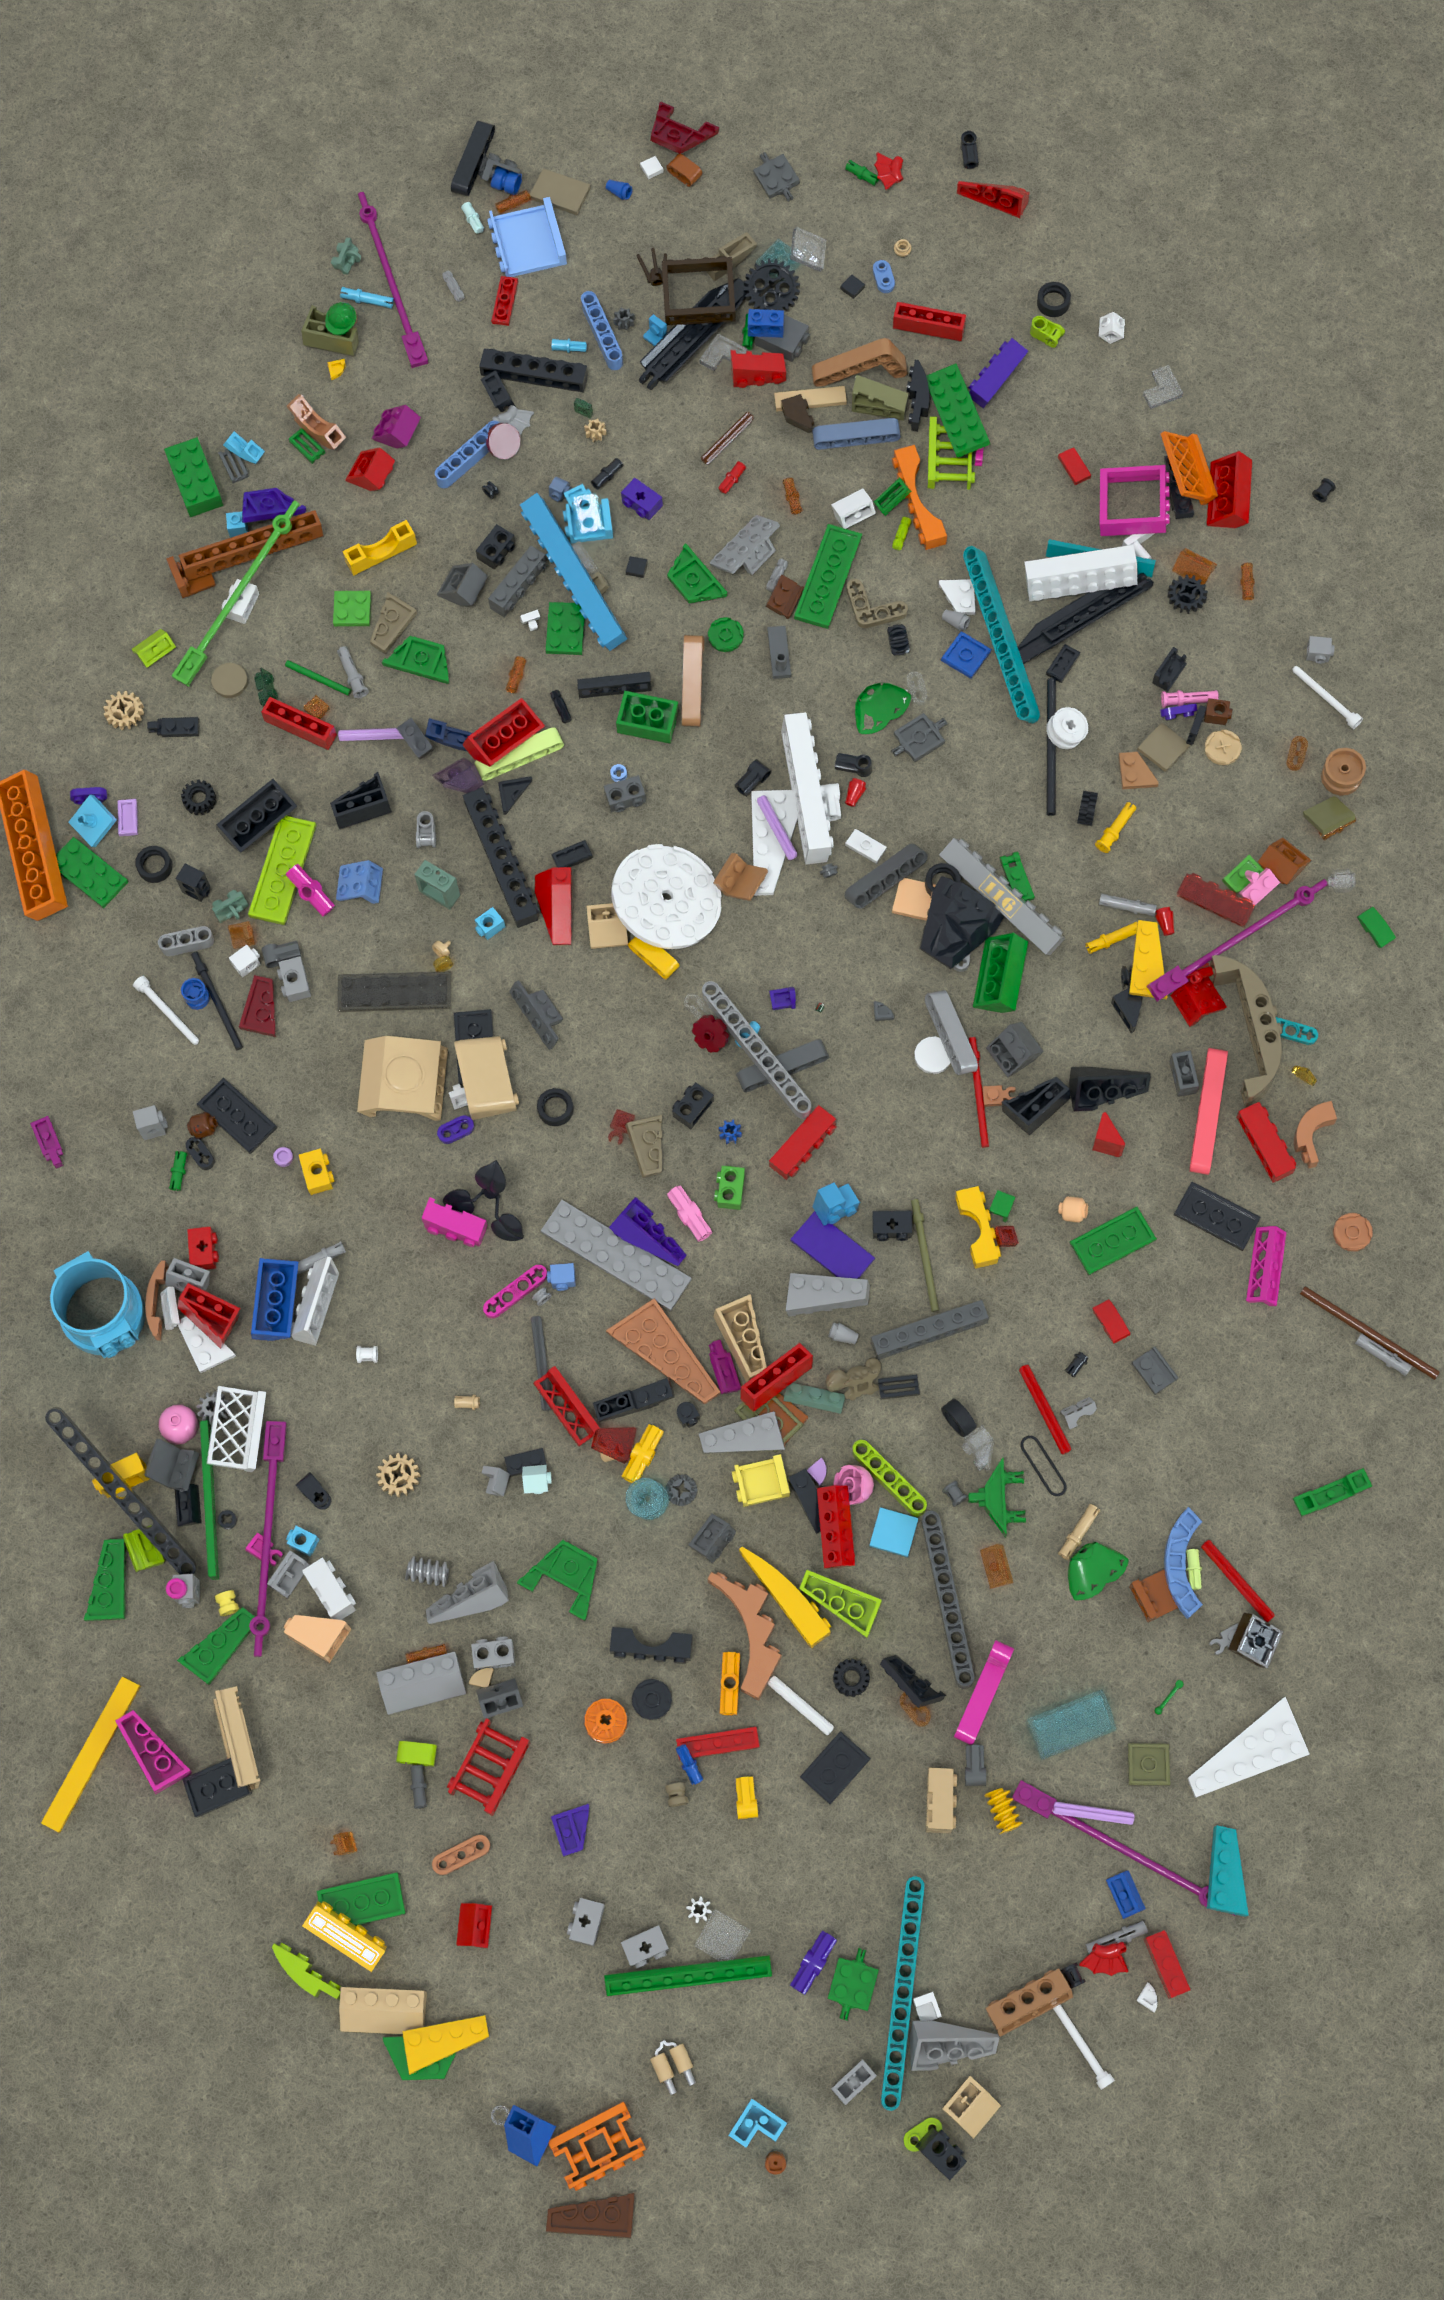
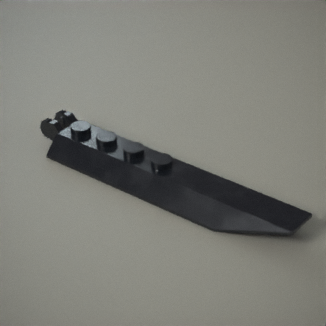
(686, 339)
(1078, 616)

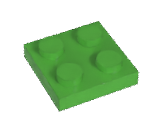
(352, 608)

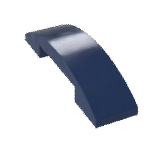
(446, 735)

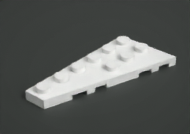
(766, 848)

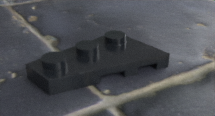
(914, 1687)

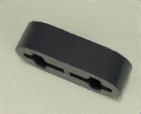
(203, 1151)

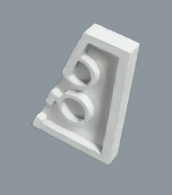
(203, 1349)

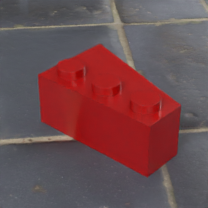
(757, 369)

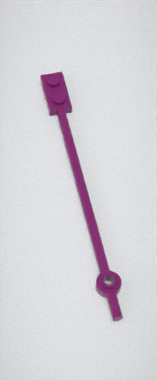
(411, 341)
(1176, 977)
(273, 1452)
(1043, 1805)

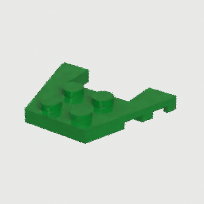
(571, 1569)

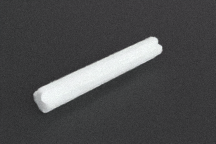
(800, 1705)

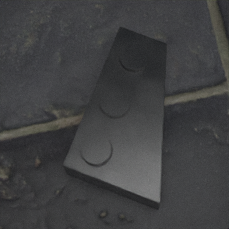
(1035, 1106)

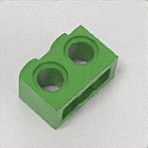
(726, 1187)

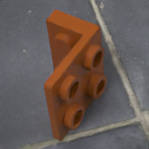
(192, 586)
(1153, 1596)

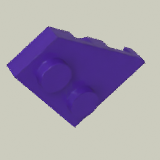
(571, 1829)

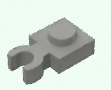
(1227, 1636)

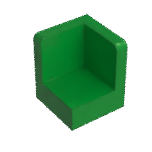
(1002, 1205)

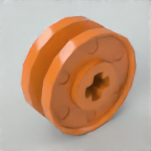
(601, 1732)

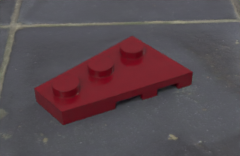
(260, 1008)

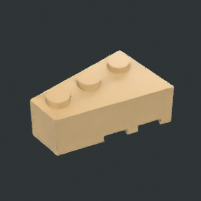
(941, 1800)

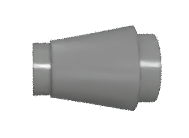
(956, 619)
(842, 1334)

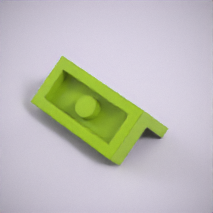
(154, 647)

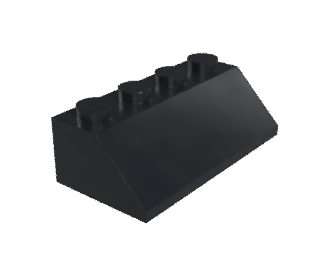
(255, 816)

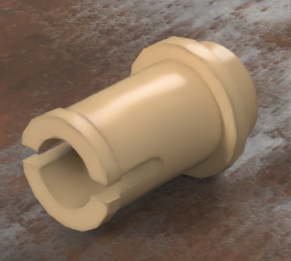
(467, 1402)

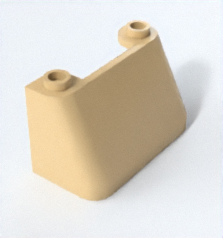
(485, 1076)

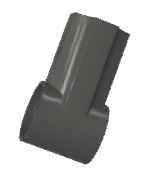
(276, 953)
(975, 1771)

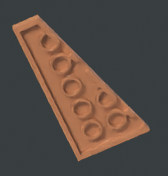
(658, 1343)

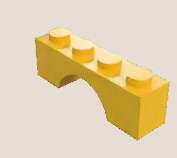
(396, 541)
(971, 1204)

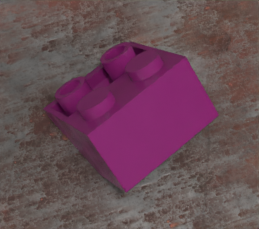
(396, 426)

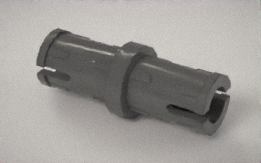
(418, 1786)

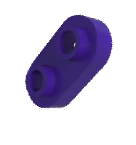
(1186, 710)
(79, 795)
(454, 1127)

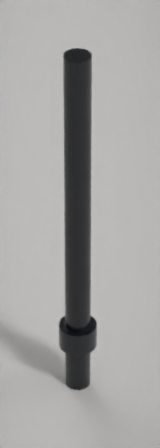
(202, 970)

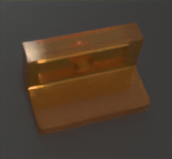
(1193, 564)

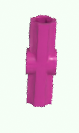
(316, 896)

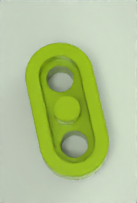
(920, 2131)

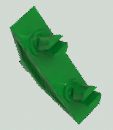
(993, 1498)

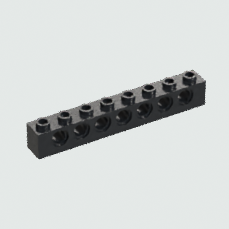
(521, 915)

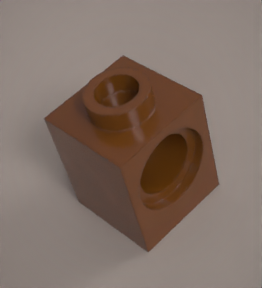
(1220, 705)

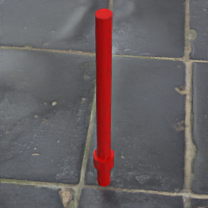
(979, 1097)

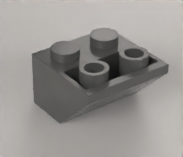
(1014, 1049)

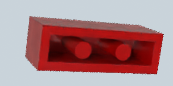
(1166, 1964)

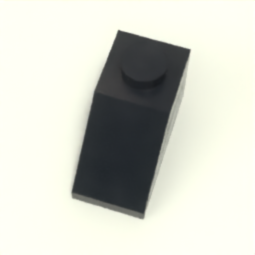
(1128, 1008)

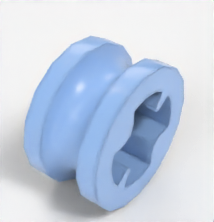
(614, 769)

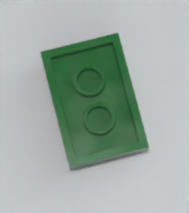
(564, 629)

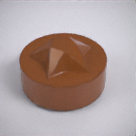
(775, 2162)

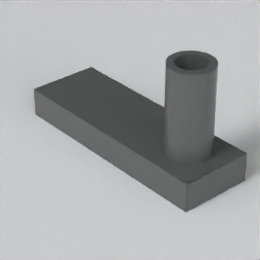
(779, 652)

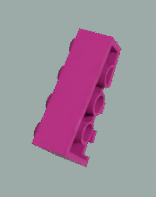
(154, 1757)

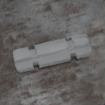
(453, 286)
(778, 571)

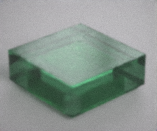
(583, 408)

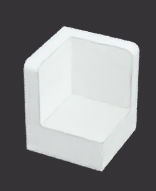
(927, 2007)

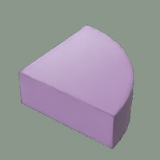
(818, 1471)

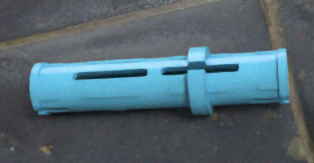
(359, 296)

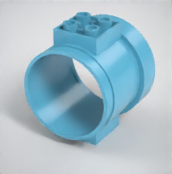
(120, 1331)

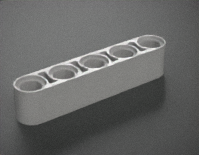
(951, 1032)

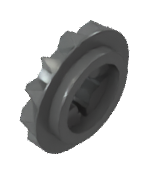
(686, 1497)

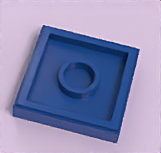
(966, 655)

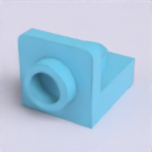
(575, 492)

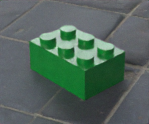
(647, 717)

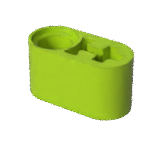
(416, 1753)

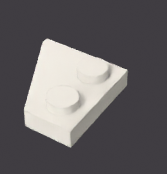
(960, 595)

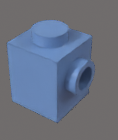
(561, 1276)

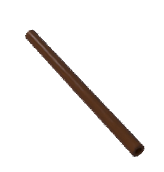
(1369, 1332)

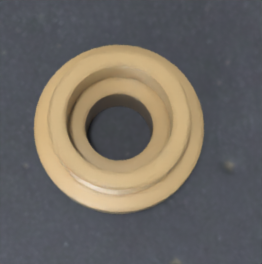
(902, 244)

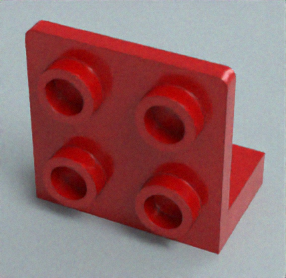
(1197, 1000)

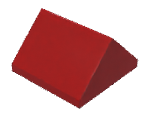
(1108, 1138)

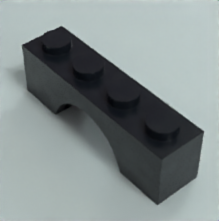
(676, 1648)

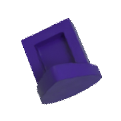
(783, 998)

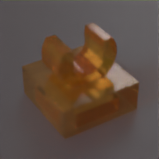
(316, 707)
(344, 1843)

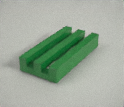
(316, 455)
(893, 498)

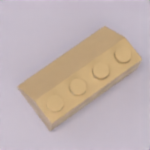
(381, 2010)

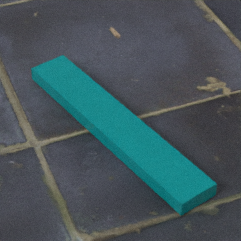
(1059, 548)

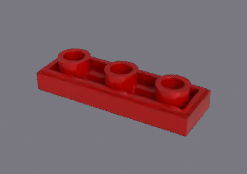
(503, 308)

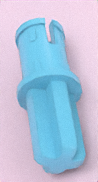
(568, 345)

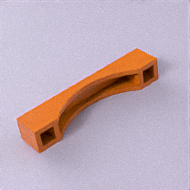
(931, 528)

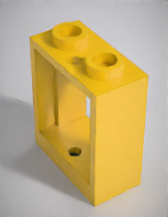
(131, 1469)

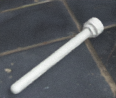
(1352, 718)
(142, 985)
(1103, 2078)

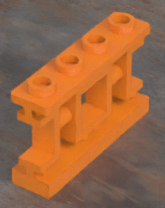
(590, 2131)

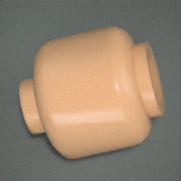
(1073, 1209)

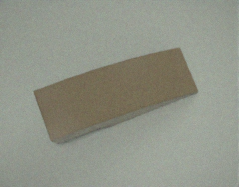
(737, 249)

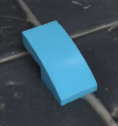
(247, 451)

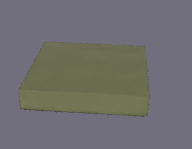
(1329, 815)
(1148, 1764)

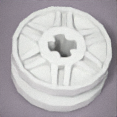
(1067, 728)

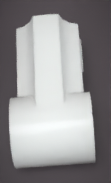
(832, 798)

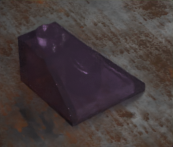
(460, 776)

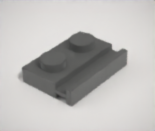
(1154, 1370)

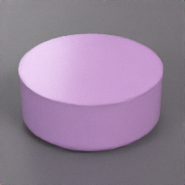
(283, 1157)

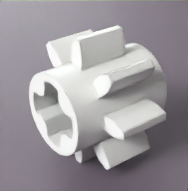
(700, 1904)

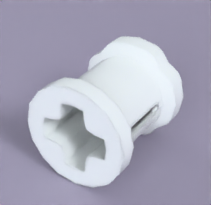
(367, 1354)

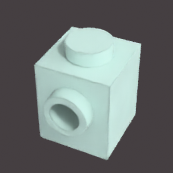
(536, 1479)

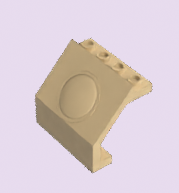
(402, 1076)

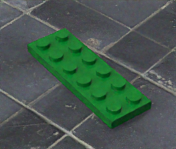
(957, 410)
(828, 576)

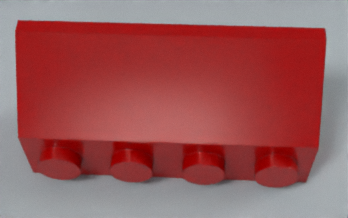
(1233, 486)
(503, 733)

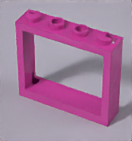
(1134, 525)

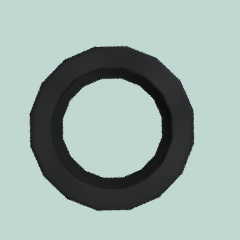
(1053, 311)
(153, 851)
(940, 868)
(555, 1121)
(958, 1417)

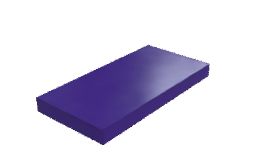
(832, 1248)

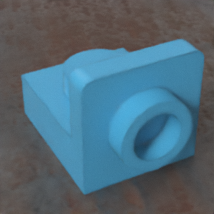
(656, 331)

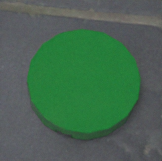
(725, 634)

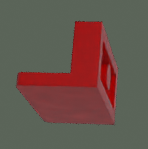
(474, 1925)

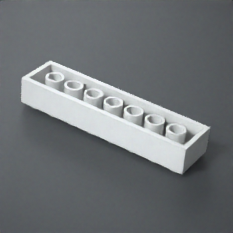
(805, 782)

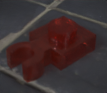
(618, 1124)

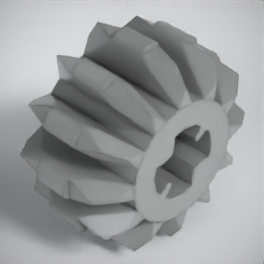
(205, 1408)

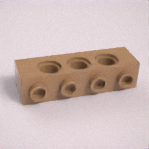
(1026, 2012)

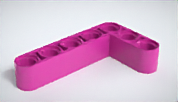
(984, 1692)

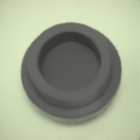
(829, 870)

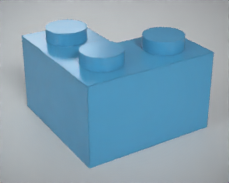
(834, 1203)

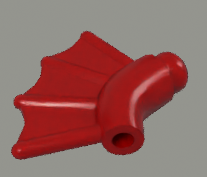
(889, 170)
(1200, 974)
(1106, 1959)

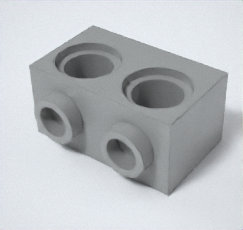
(493, 1660)

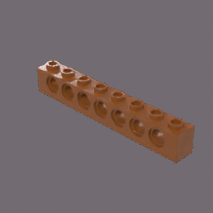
(248, 546)

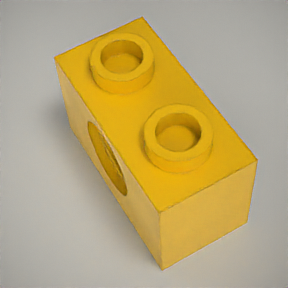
(312, 1161)

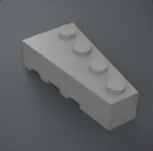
(824, 1293)

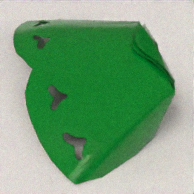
(880, 706)
(1094, 1568)

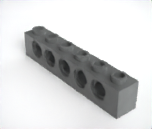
(929, 1330)

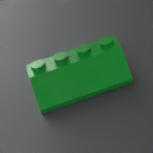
(1000, 973)

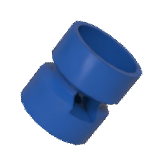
(506, 180)
(195, 993)

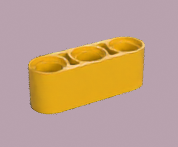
(655, 957)

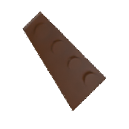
(595, 2218)

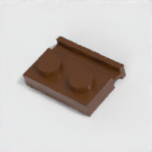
(784, 596)

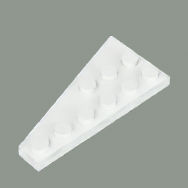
(1259, 1748)

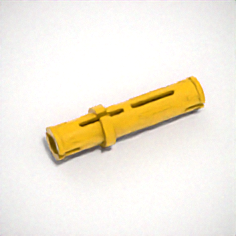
(1111, 938)

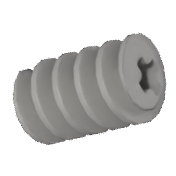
(427, 1571)

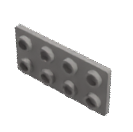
(748, 547)

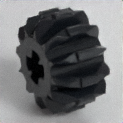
(898, 639)

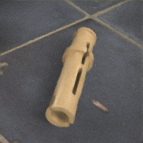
(1074, 1539)

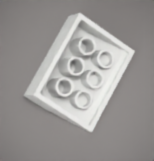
(315, 1301)

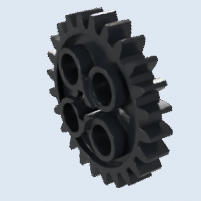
(761, 275)

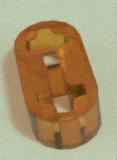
(1293, 752)
(912, 1714)

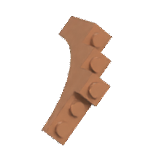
(759, 1628)

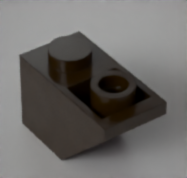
(796, 413)

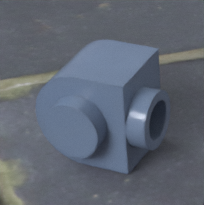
(557, 488)

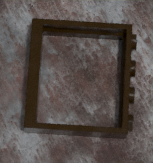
(702, 314)

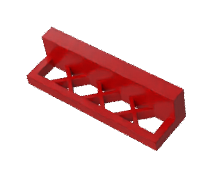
(573, 1402)

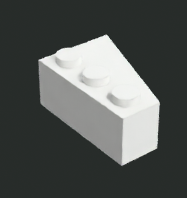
(329, 1589)

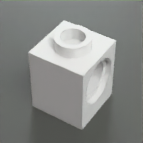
(245, 960)

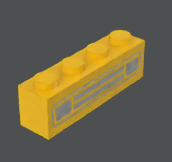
(344, 1935)

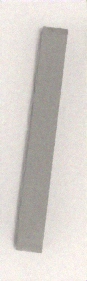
(759, 1058)

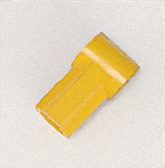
(746, 1798)

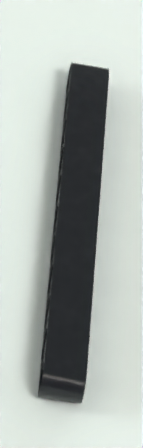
(118, 1481)

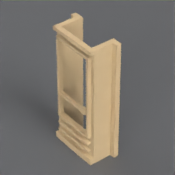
(236, 1737)

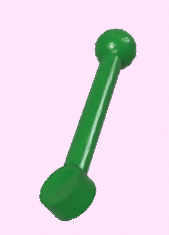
(1178, 1685)

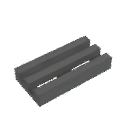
(239, 477)

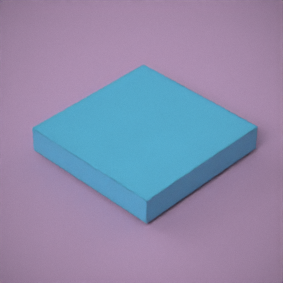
(893, 1532)

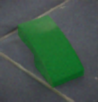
(1376, 926)

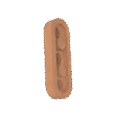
(451, 1855)

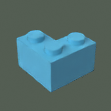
(756, 2118)

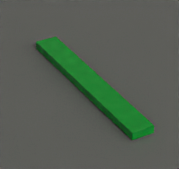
(209, 1503)
(688, 1975)

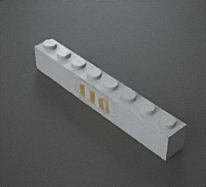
(1007, 900)

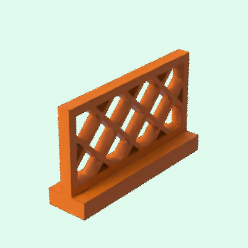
(1196, 464)

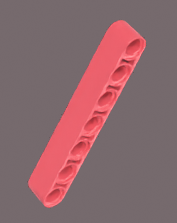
(1208, 1111)

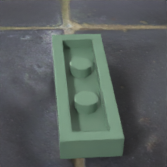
(814, 1397)

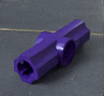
(813, 1962)

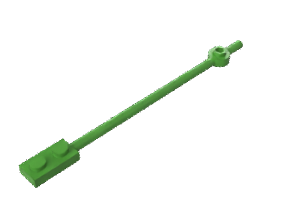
(194, 657)

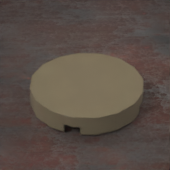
(229, 680)

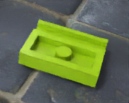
(142, 1551)

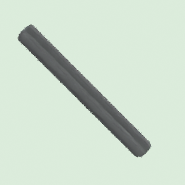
(540, 1355)

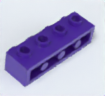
(997, 373)

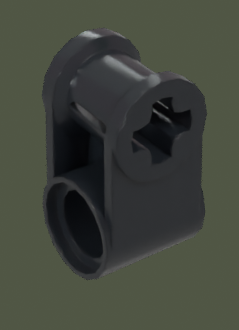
(312, 1490)

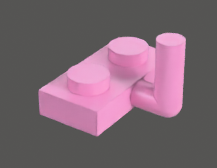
(1259, 885)

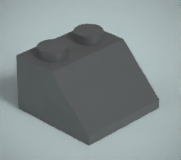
(463, 584)

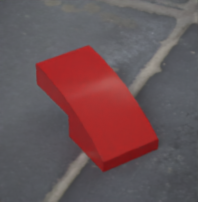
(1111, 1321)

